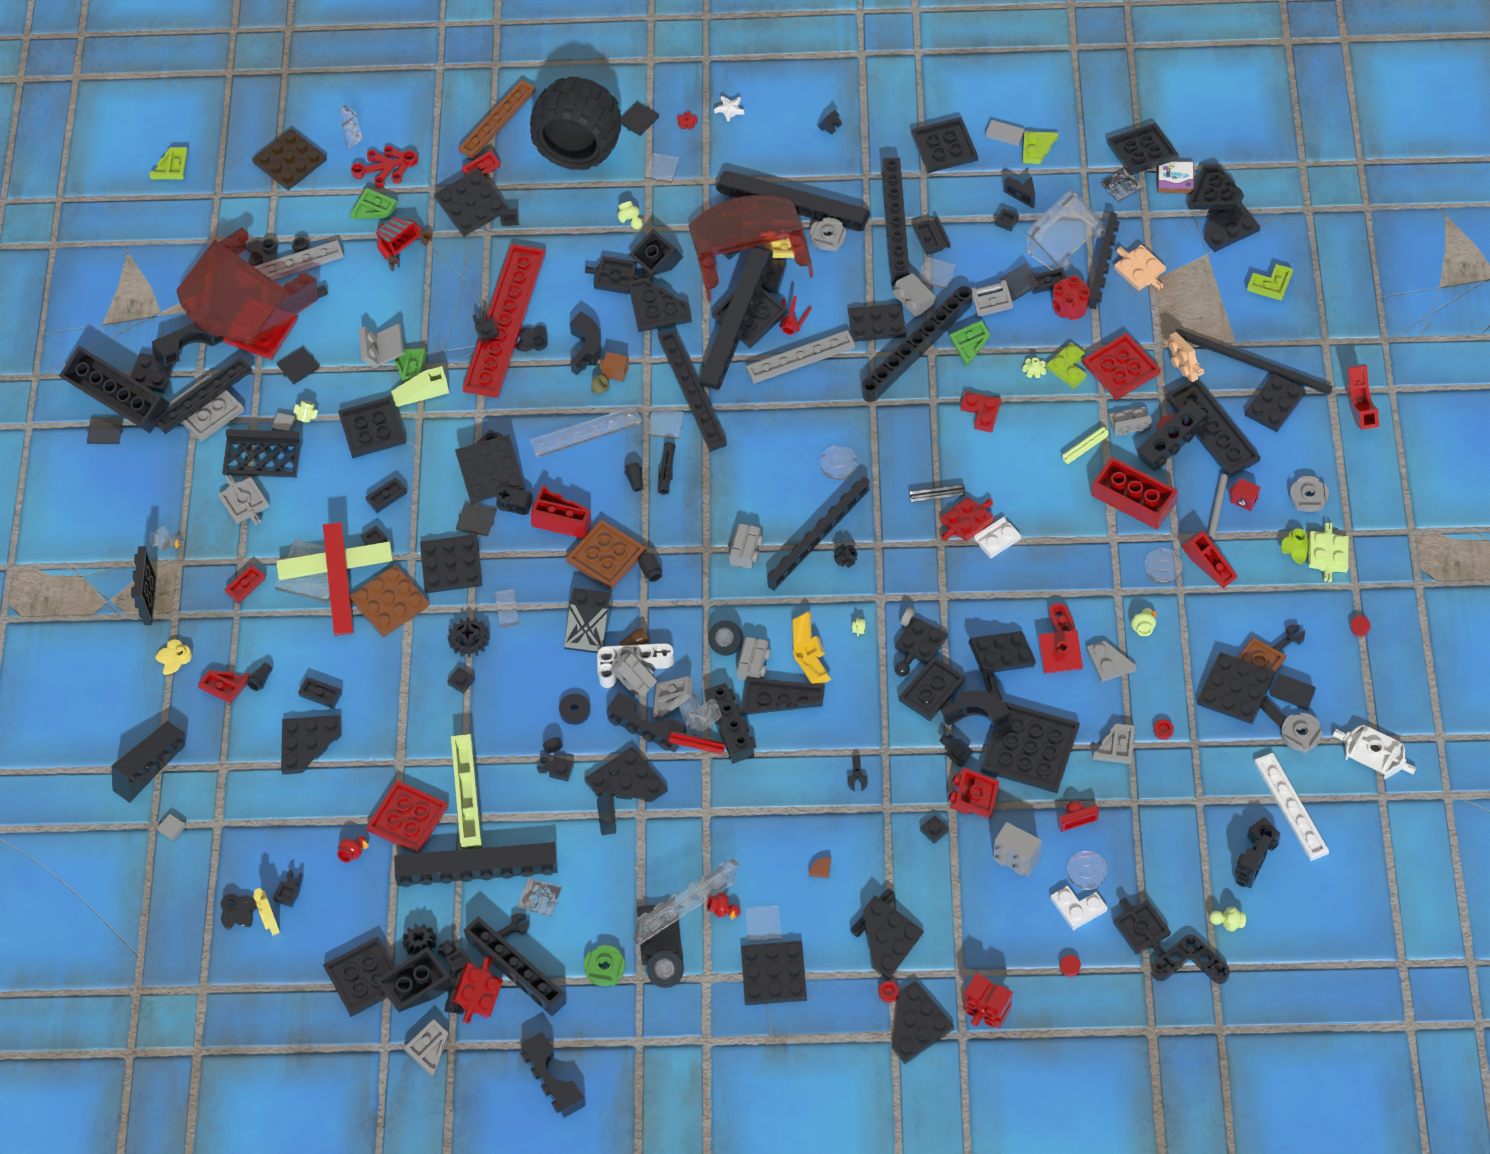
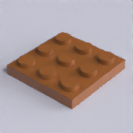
(606, 555)
(389, 601)

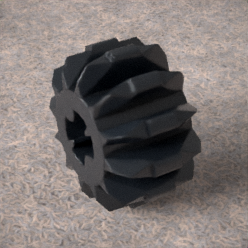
(419, 939)

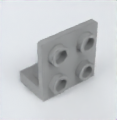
(381, 347)

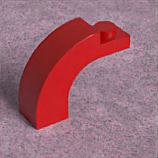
(1359, 397)

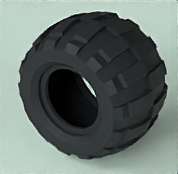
(575, 123)

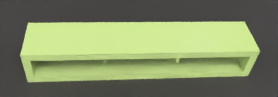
(466, 792)

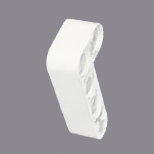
(664, 659)

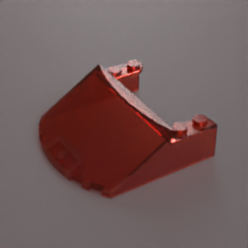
(742, 225)
(237, 299)

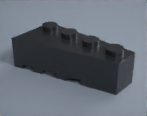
(146, 760)

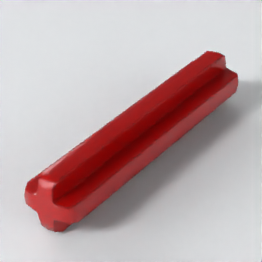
(696, 742)

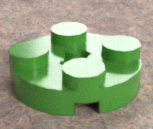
(610, 975)

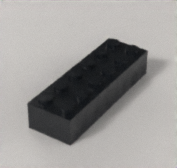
(114, 389)

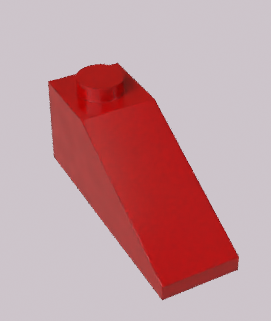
(1208, 558)

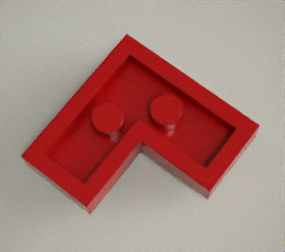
(985, 407)

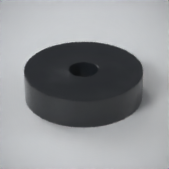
(574, 701)

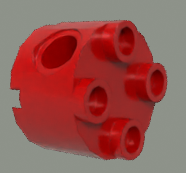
(1071, 298)

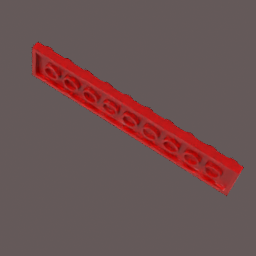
(508, 315)

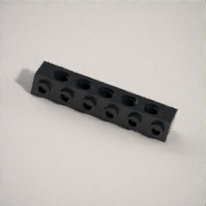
(515, 966)

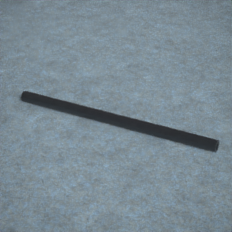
(1255, 362)

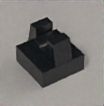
(829, 121)

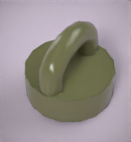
(599, 384)

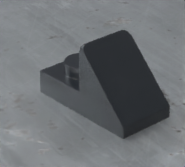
(1023, 192)

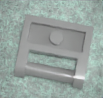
(992, 302)

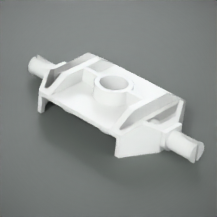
(1387, 760)

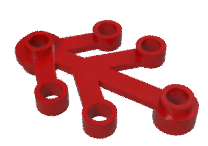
(406, 159)

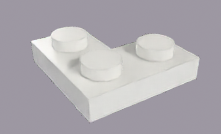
(1078, 912)

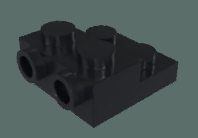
(1251, 862)

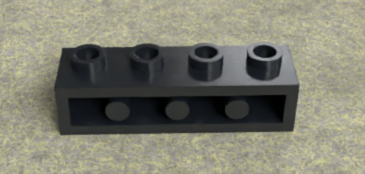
(730, 726)

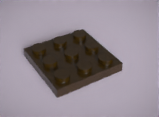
(289, 159)

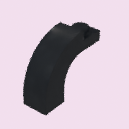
(586, 330)
(981, 704)

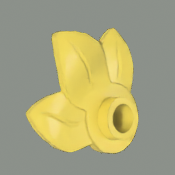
(173, 656)

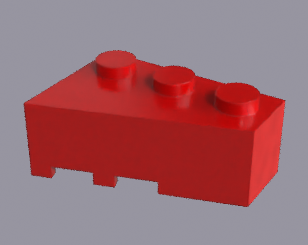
(560, 515)

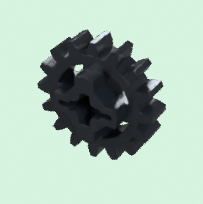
(459, 637)

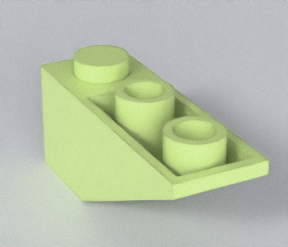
(421, 387)

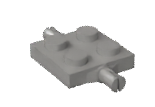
(243, 500)

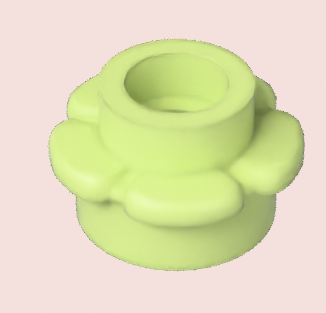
(859, 626)

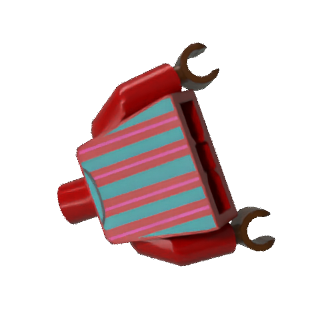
(396, 236)

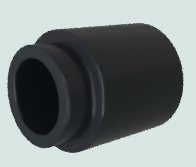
(650, 567)

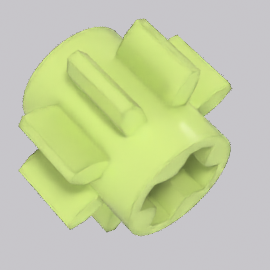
(305, 411)

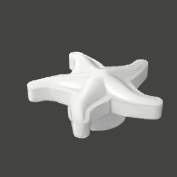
(729, 108)

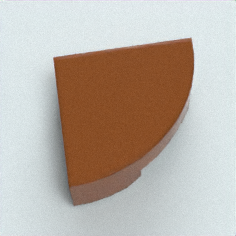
(821, 868)

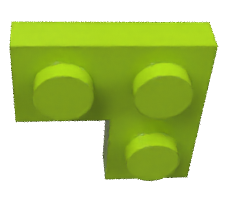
(1271, 287)
(1064, 365)

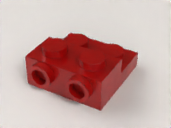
(973, 793)

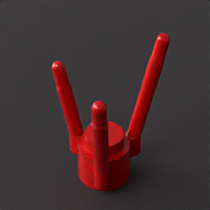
(789, 324)

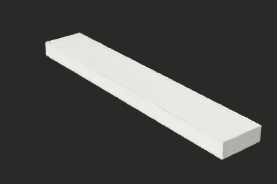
(1291, 806)

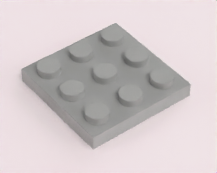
(211, 416)

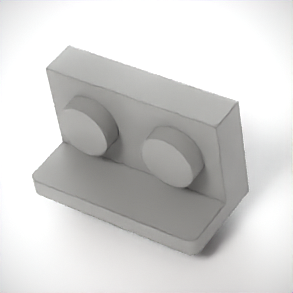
(1130, 421)

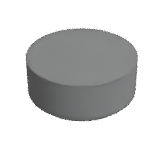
(908, 616)

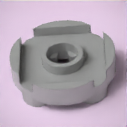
(832, 242)
(1306, 503)
(1299, 742)

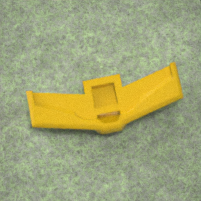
(808, 650)

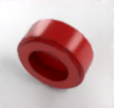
(1360, 626)
(1163, 729)
(1070, 966)
(888, 991)

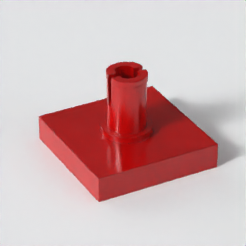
(1060, 652)

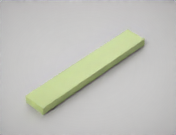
(317, 562)

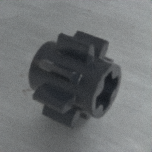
(845, 555)

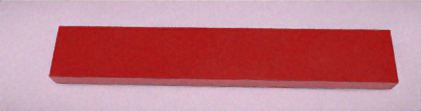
(338, 579)

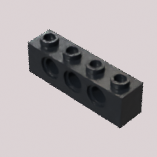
(1189, 413)

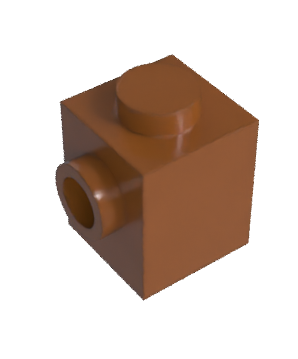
(614, 366)

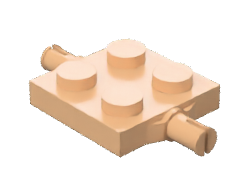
(1140, 268)
(1184, 357)

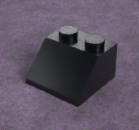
(656, 254)

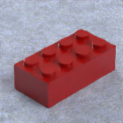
(1134, 493)

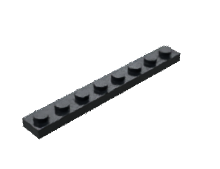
(692, 391)
(822, 529)

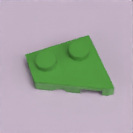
(373, 206)
(970, 341)
(411, 363)

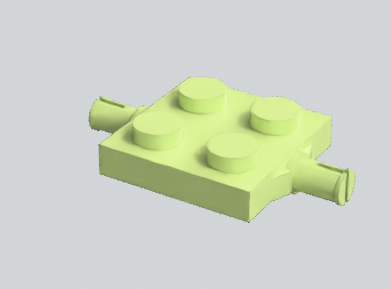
(1328, 552)

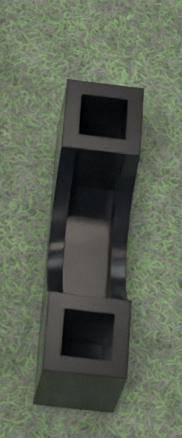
(168, 347)
(623, 713)
(565, 1095)

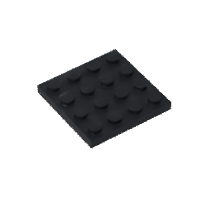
(1031, 748)

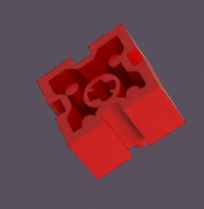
(987, 1002)

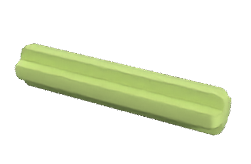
(1085, 445)

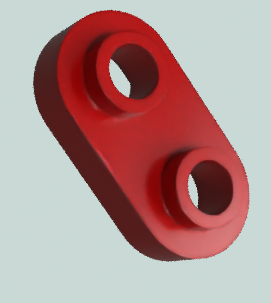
(1063, 622)

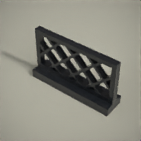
(265, 439)

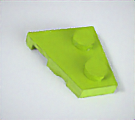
(172, 164)

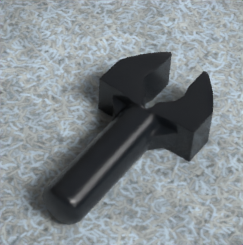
(1290, 637)
(857, 774)
(514, 926)

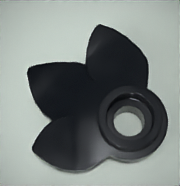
(262, 251)
(532, 338)
(239, 913)

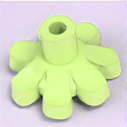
(1034, 367)

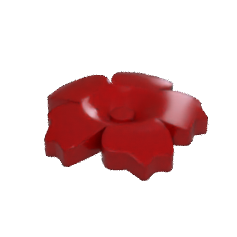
(687, 120)

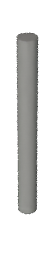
(1217, 506)

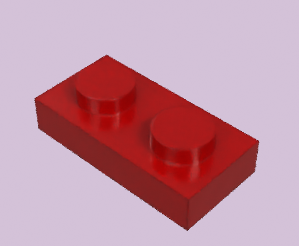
(486, 164)
(245, 584)

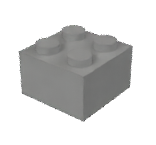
(1017, 849)

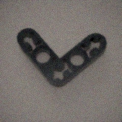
(1189, 954)

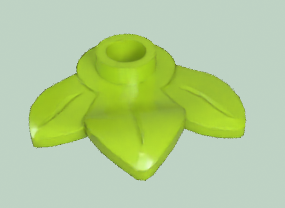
(1297, 545)

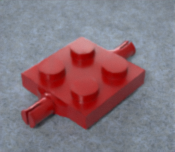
(966, 519)
(477, 990)

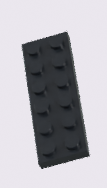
(1220, 435)

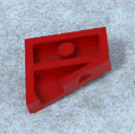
(223, 684)

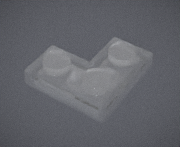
(699, 717)

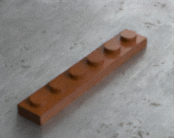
(497, 119)

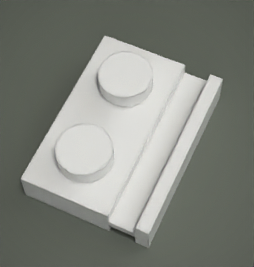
(997, 537)

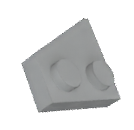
(1109, 662)
(1117, 745)

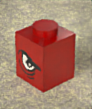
(1244, 494)

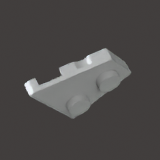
(671, 695)
(428, 1047)

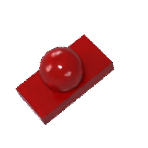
(1077, 815)

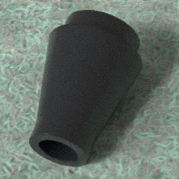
(634, 475)
(259, 677)

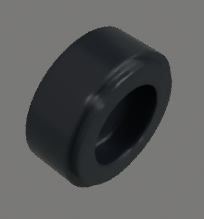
(552, 745)

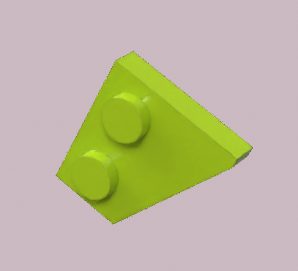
(1037, 146)

